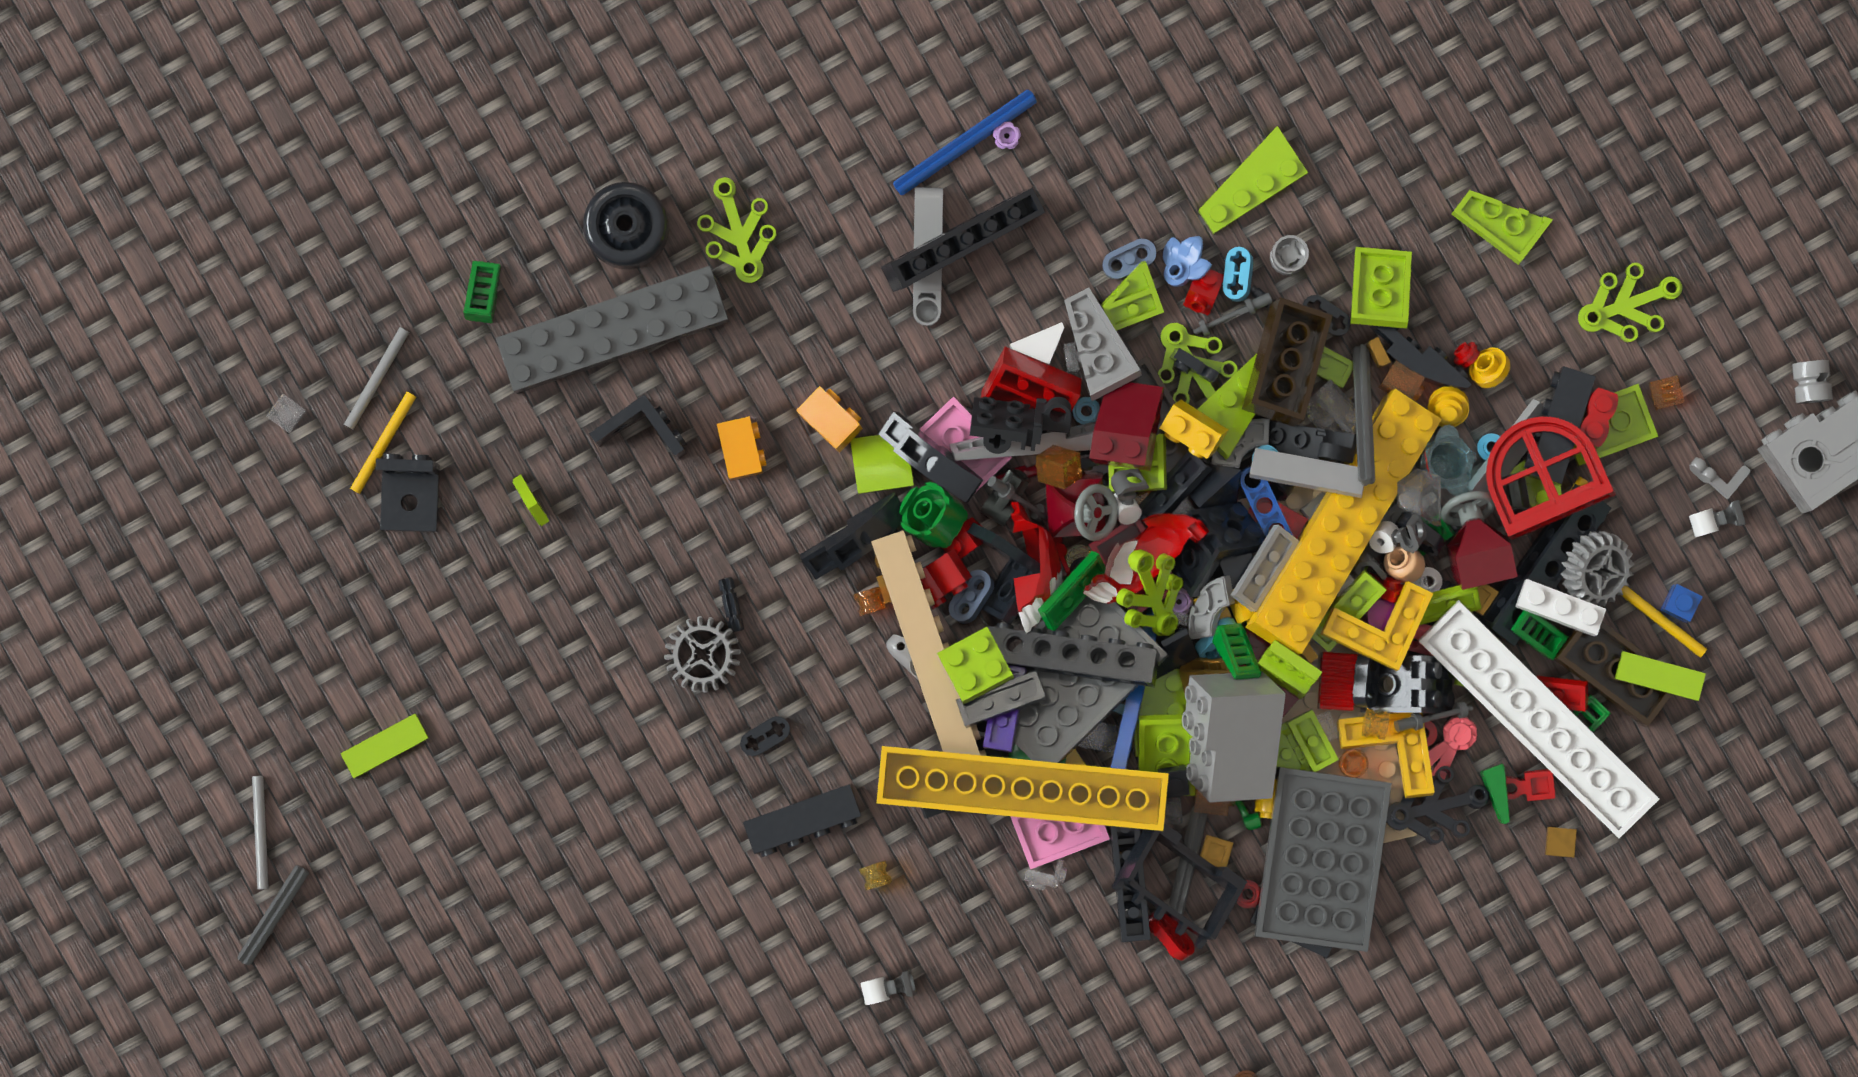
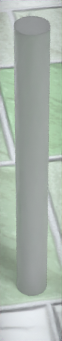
(376, 378)
(260, 832)

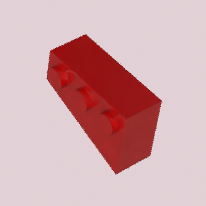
(1027, 379)

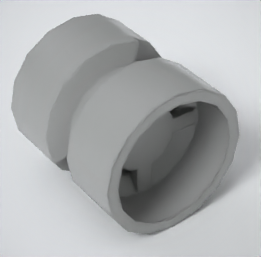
(1289, 255)
(1812, 381)

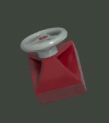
(1082, 509)
(1478, 550)

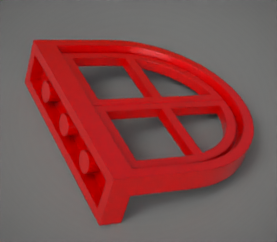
(1558, 505)

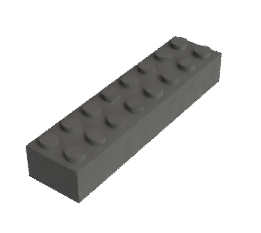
(612, 329)

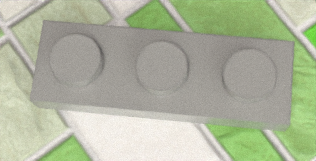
(1265, 568)

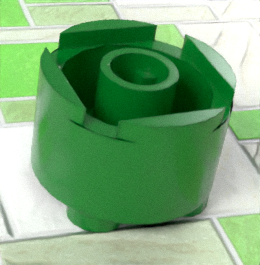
(932, 515)

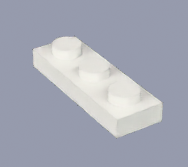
(1560, 607)

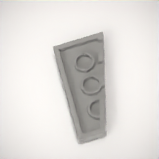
(1101, 350)

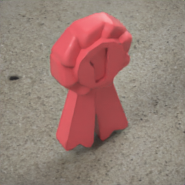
(1457, 735)

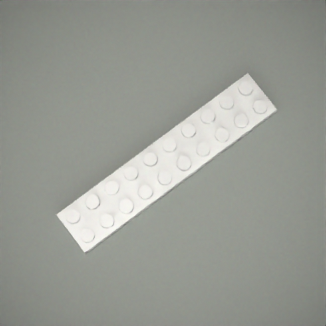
(1538, 719)

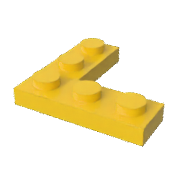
(1385, 646)
(1411, 750)

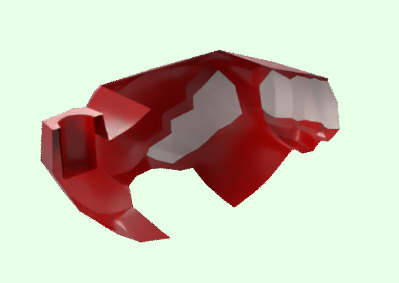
(1164, 534)
(1036, 588)

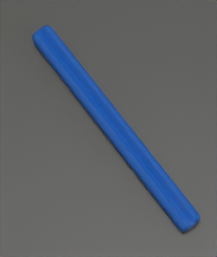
(964, 142)

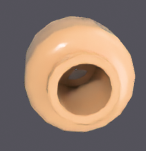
(1404, 564)

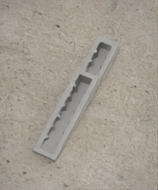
(1078, 440)

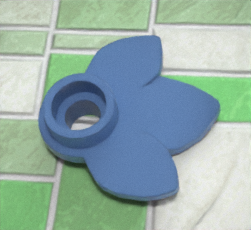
(1185, 257)

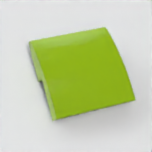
(878, 465)
(1288, 669)
(1304, 744)

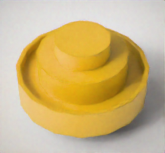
(1490, 368)
(1449, 405)

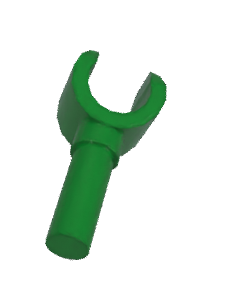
(1250, 821)

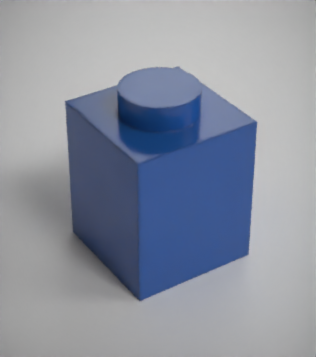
(1681, 603)

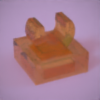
(1666, 392)

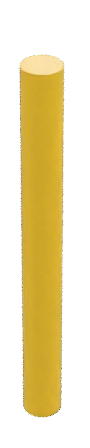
(383, 442)
(1663, 621)

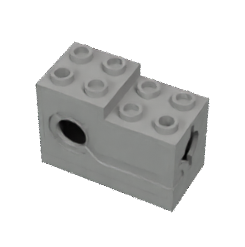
(1816, 453)
(1233, 735)

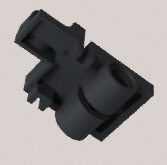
(1014, 421)
(1312, 442)

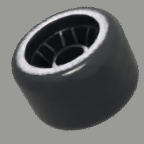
(632, 247)

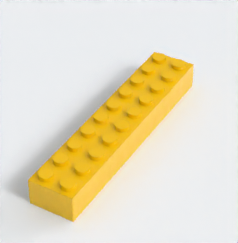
(1342, 528)
(1022, 788)

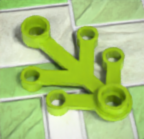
(739, 235)
(1625, 306)
(1193, 341)
(1164, 620)

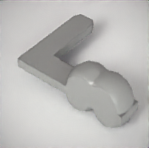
(1708, 475)

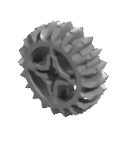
(1597, 568)
(721, 638)

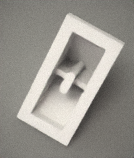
(1041, 344)

